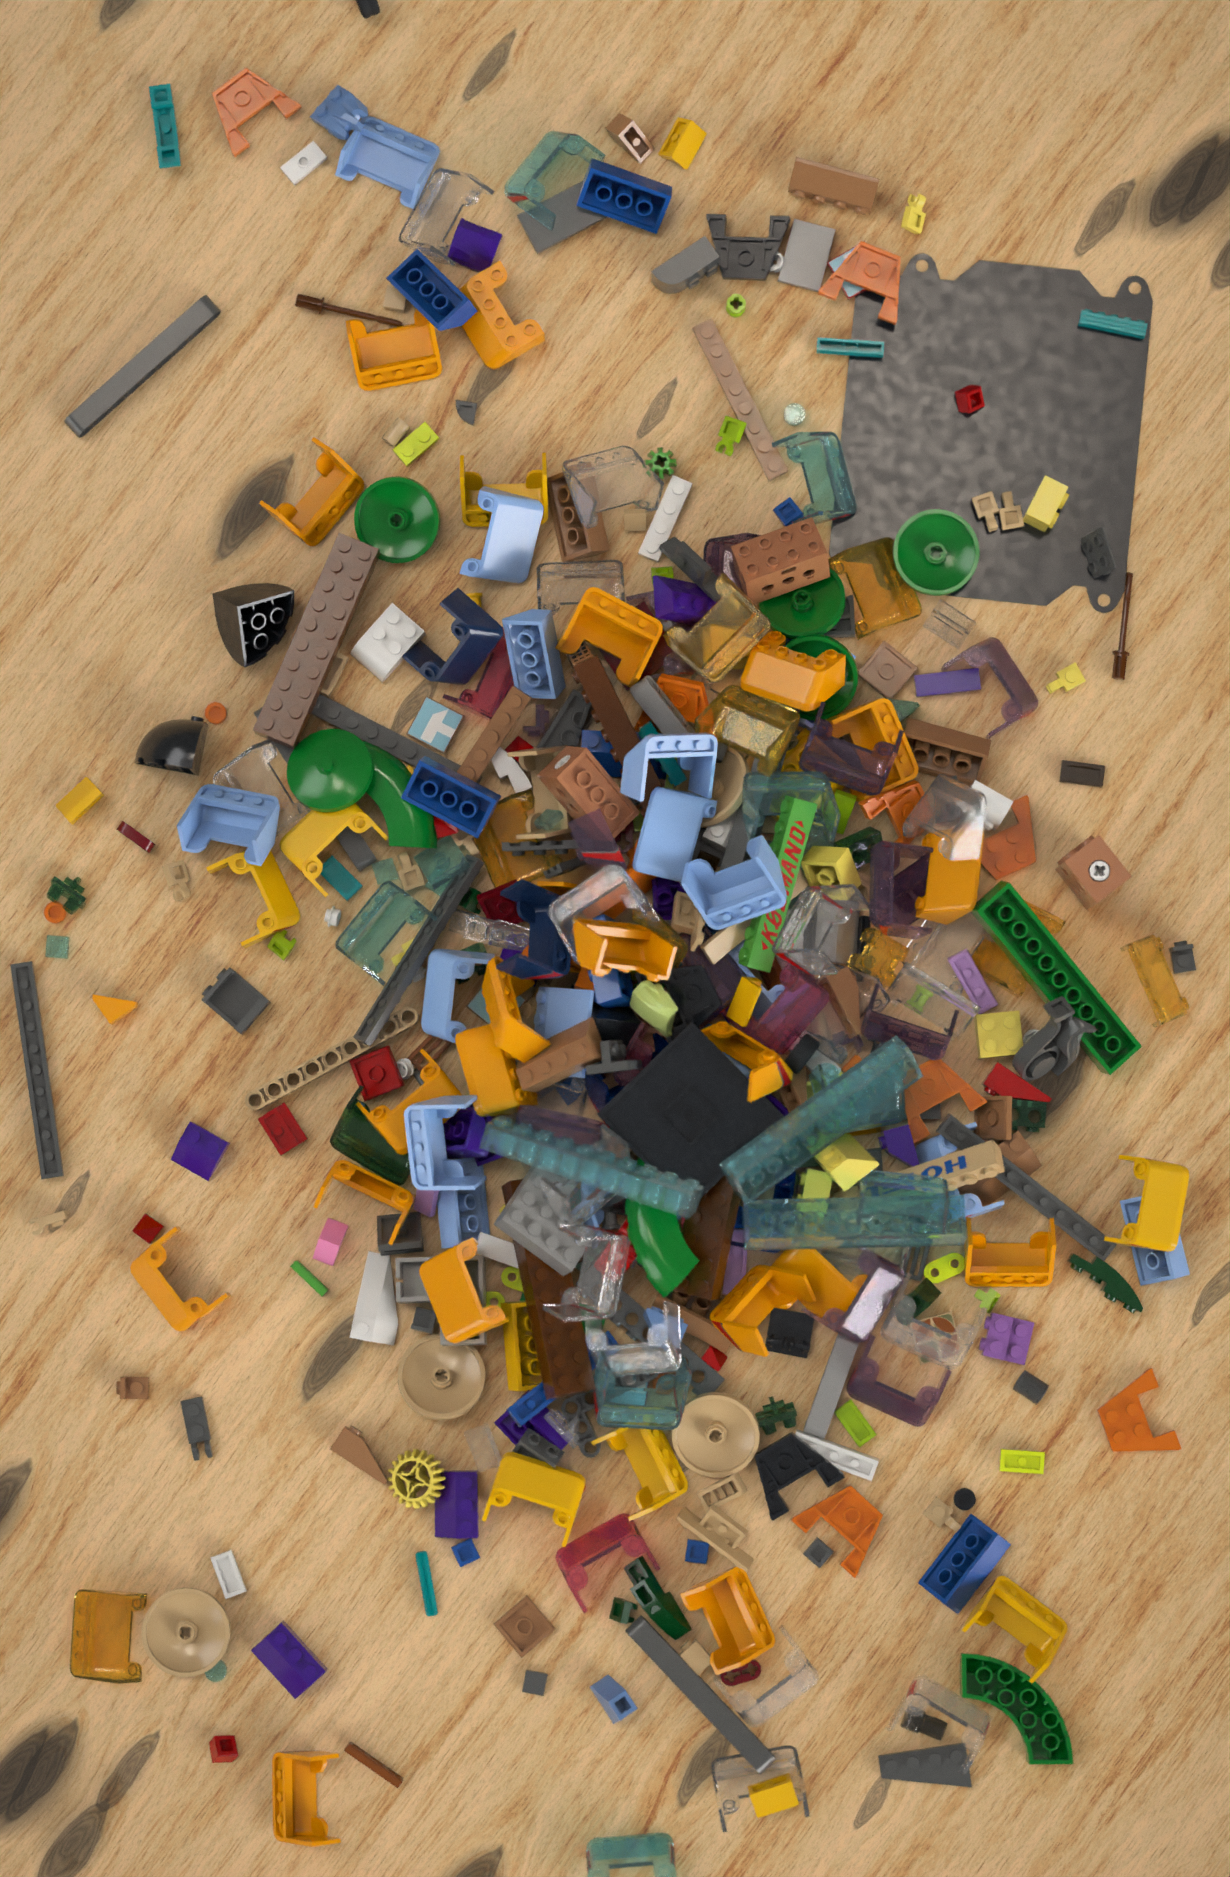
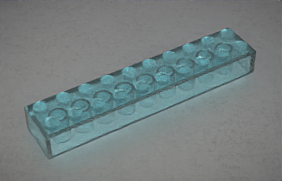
(821, 1120)
(591, 1166)
(832, 1224)

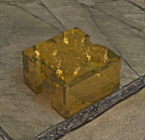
(878, 956)

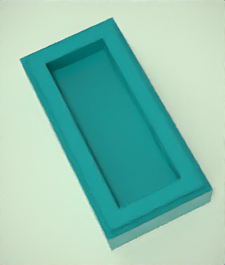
(340, 878)

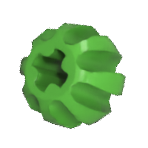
(663, 457)

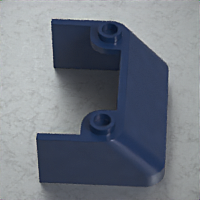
(477, 638)

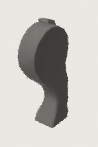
(1054, 1045)

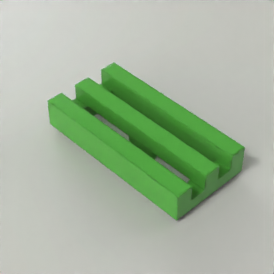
(319, 1287)

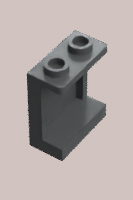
(235, 1000)
(538, 1448)

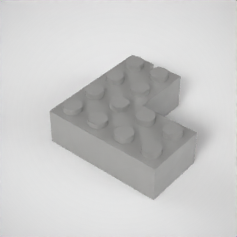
(535, 1225)
(413, 1289)

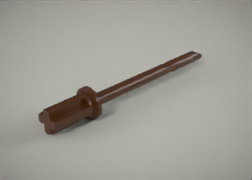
(318, 304)
(1120, 655)

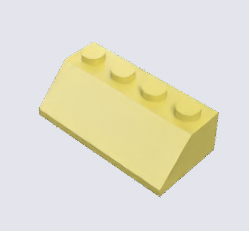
(846, 1161)

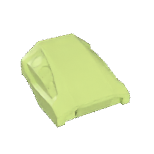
(654, 1006)

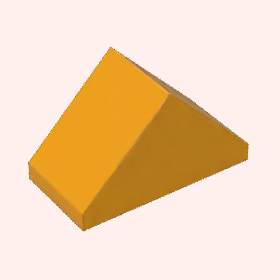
(114, 1008)

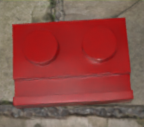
(282, 1129)

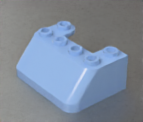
(230, 818)
(736, 891)

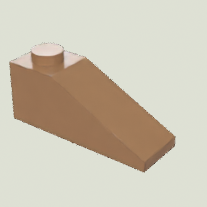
(844, 999)
(795, 1092)
(356, 1451)

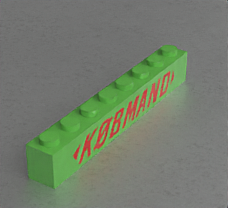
(788, 846)

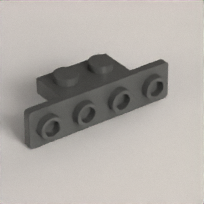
(691, 565)

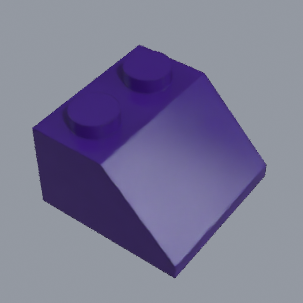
(899, 1144)
(199, 1150)

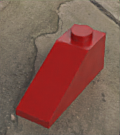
(1004, 1082)

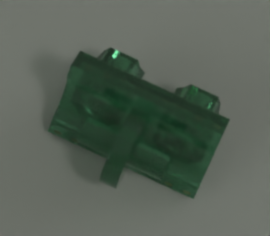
(75, 899)
(774, 1413)

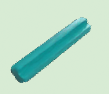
(426, 1583)

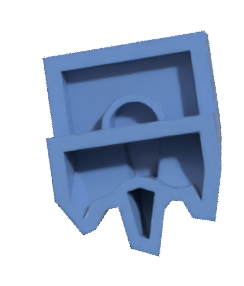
(340, 113)

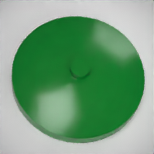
(397, 519)
(936, 552)
(807, 609)
(813, 646)
(329, 770)

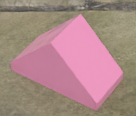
(330, 1241)

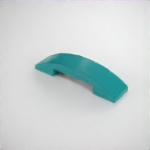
(165, 126)

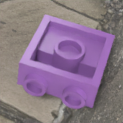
(1006, 1338)

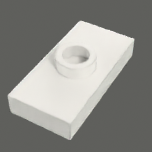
(303, 163)
(228, 1574)

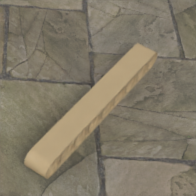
(324, 1067)

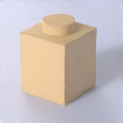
(695, 1656)

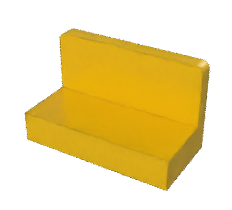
(682, 142)
(79, 800)
(744, 1000)
(773, 1795)

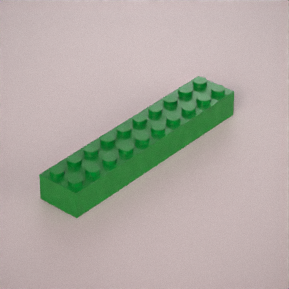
(1054, 973)

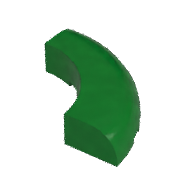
(405, 822)
(658, 1245)
(1023, 1702)

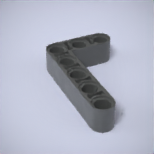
(584, 1406)

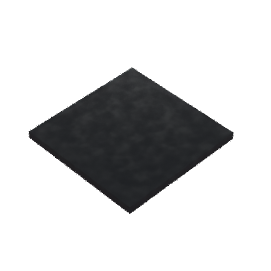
(688, 1110)

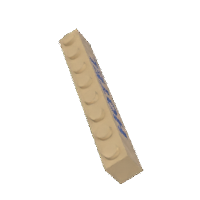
(957, 1168)

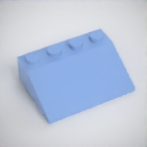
(560, 1010)

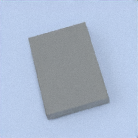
(806, 255)

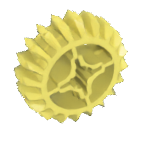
(423, 1462)

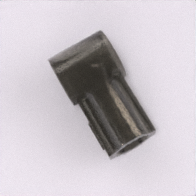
(924, 1724)

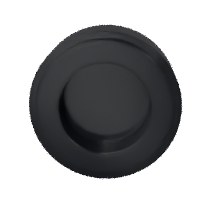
(964, 1499)

